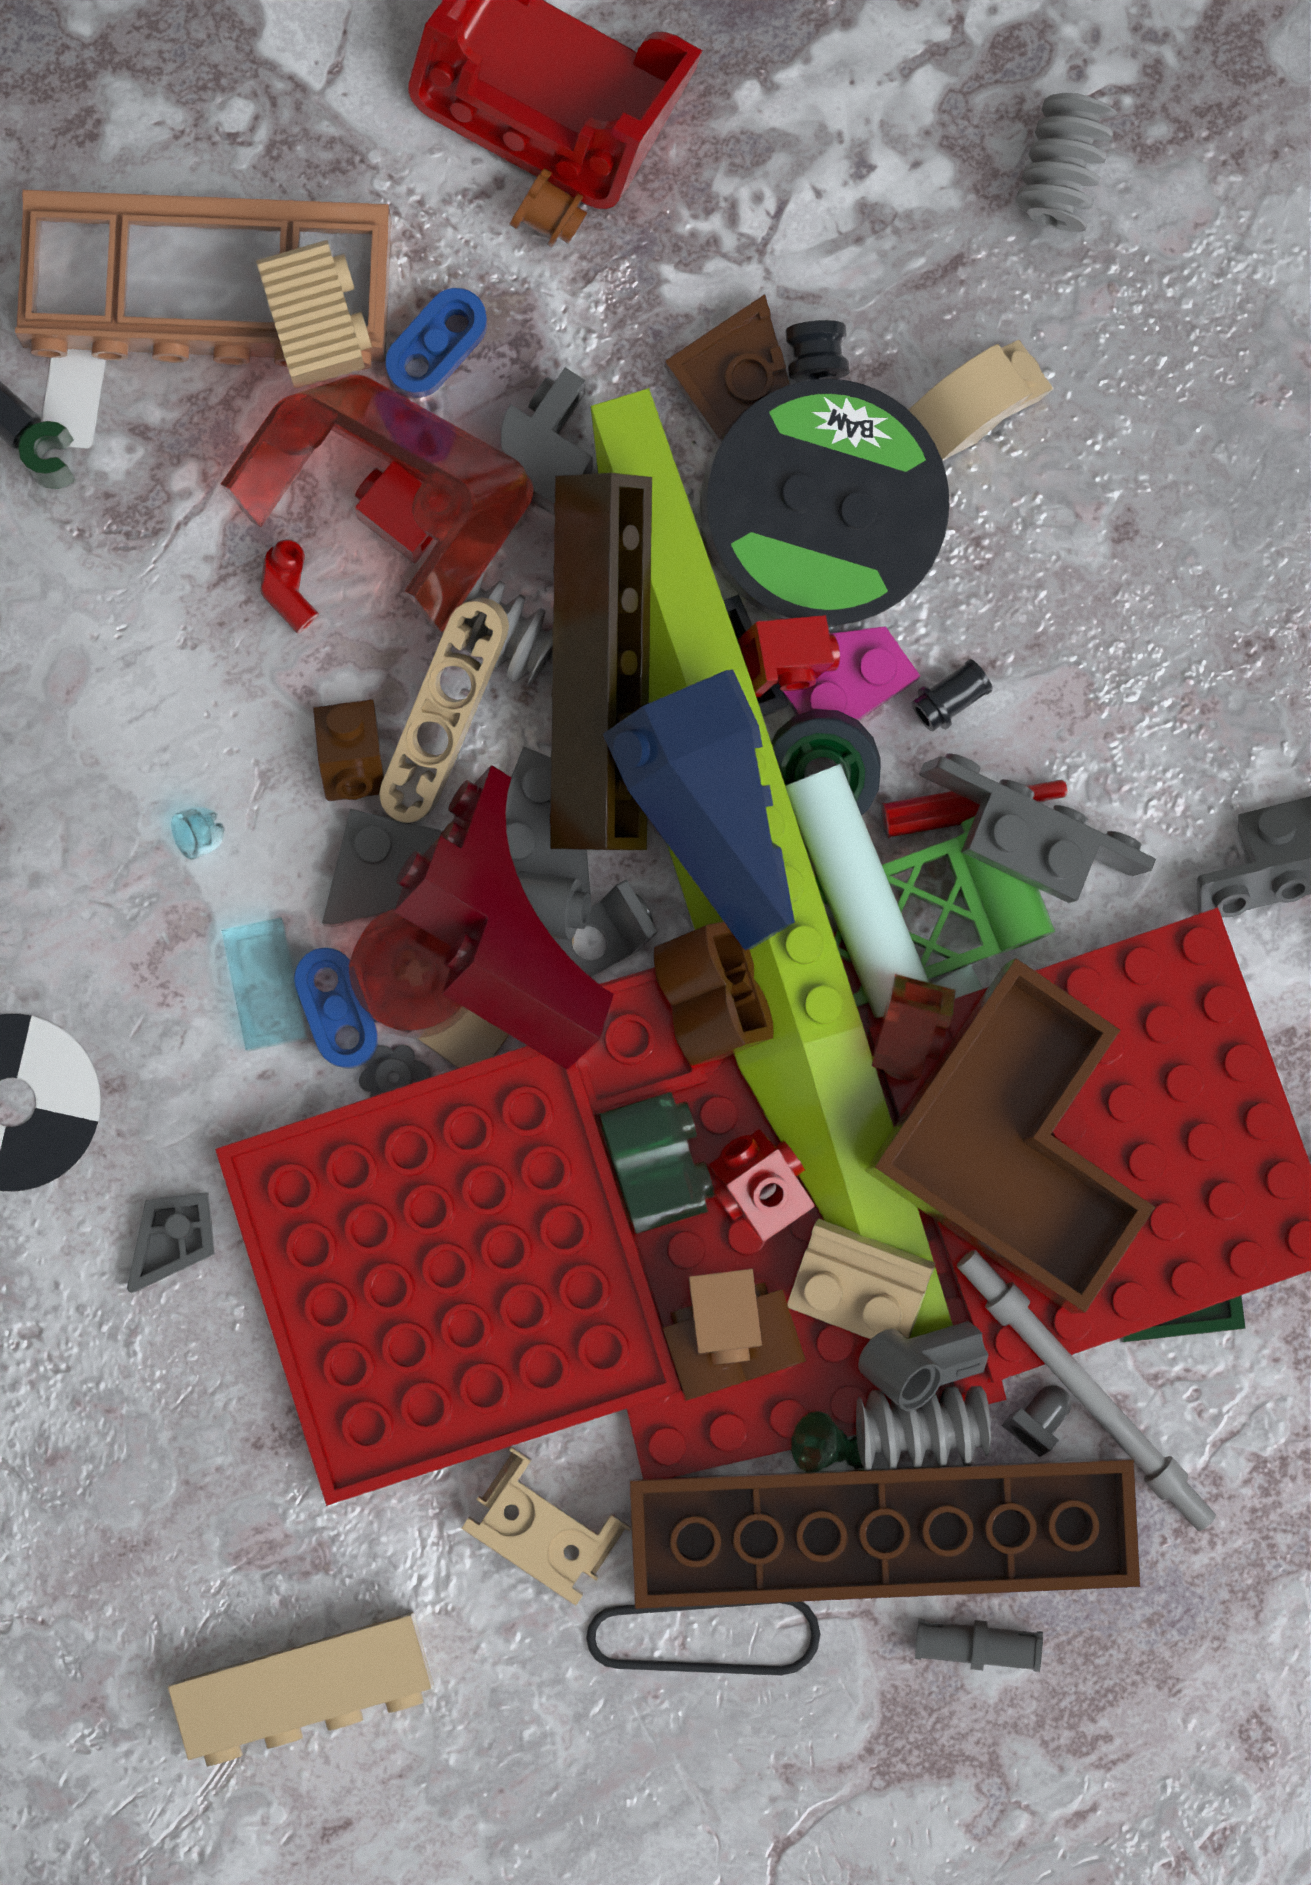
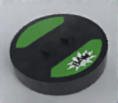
(825, 502)

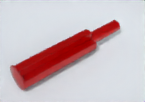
(947, 809)

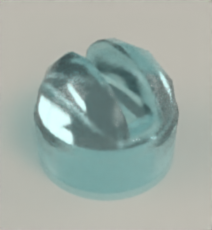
(196, 832)

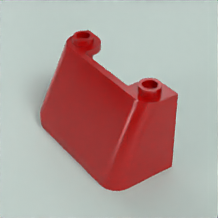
(549, 90)

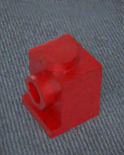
(789, 653)

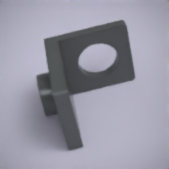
(624, 924)

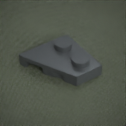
(529, 823)
(369, 865)

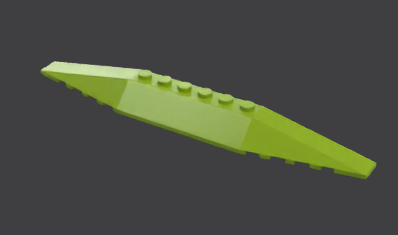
(817, 1067)

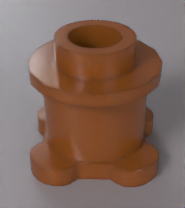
(550, 211)

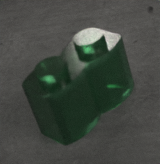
(655, 1162)

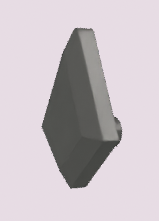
(171, 1238)

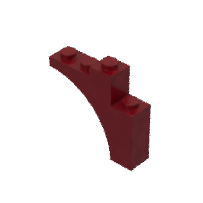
(500, 950)

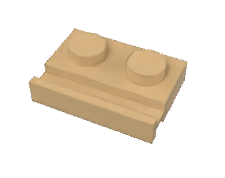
(859, 1282)

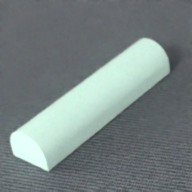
(854, 884)

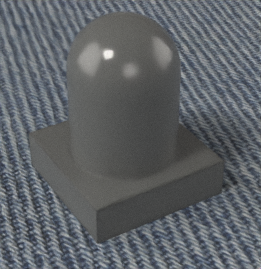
(1040, 1419)

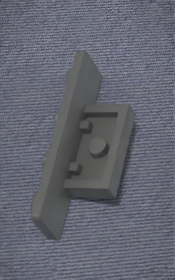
(1030, 839)
(1279, 866)

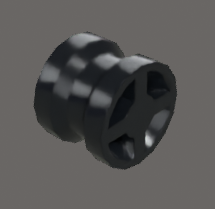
(817, 350)

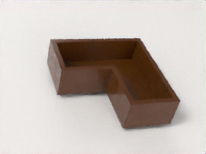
(983, 1151)

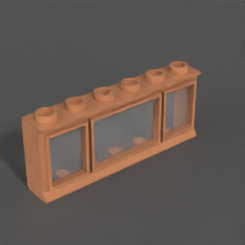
(182, 272)

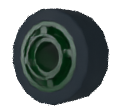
(834, 737)

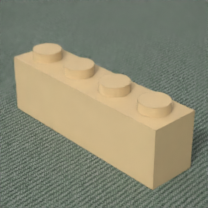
(301, 1687)

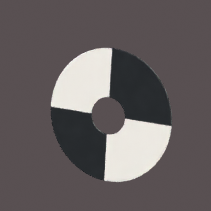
(65, 1102)

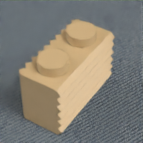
(312, 313)

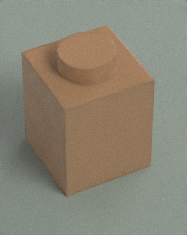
(725, 1315)

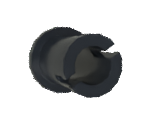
(951, 696)

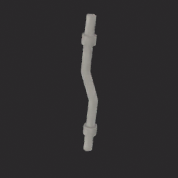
(1010, 1307)

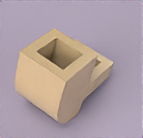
(980, 396)

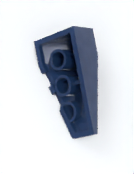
(701, 787)

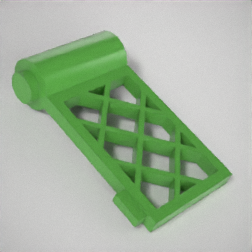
(998, 905)

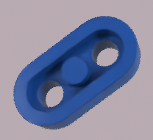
(435, 344)
(334, 1009)

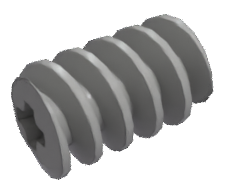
(1062, 158)
(526, 642)
(930, 1427)

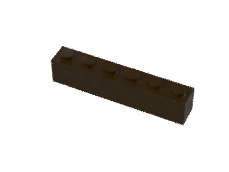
(598, 654)

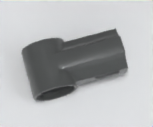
(916, 1367)

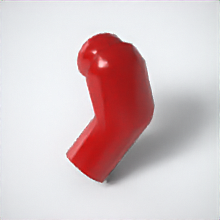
(281, 584)

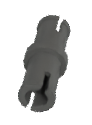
(979, 1645)

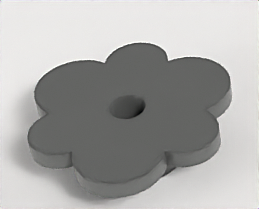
(388, 1061)

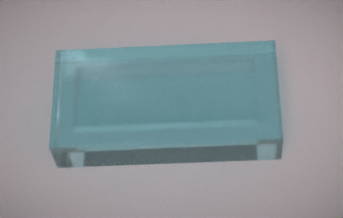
(264, 984)

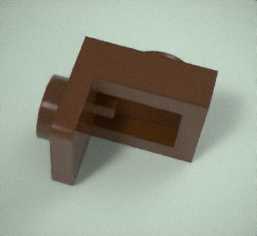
(348, 750)

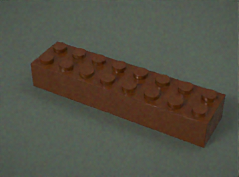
(884, 1533)

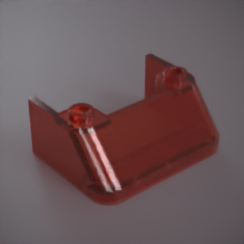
(467, 492)

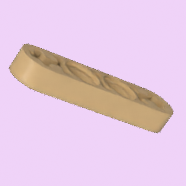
(437, 707)

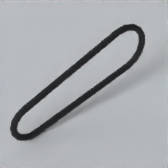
(700, 1667)

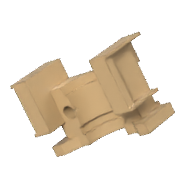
(541, 1532)

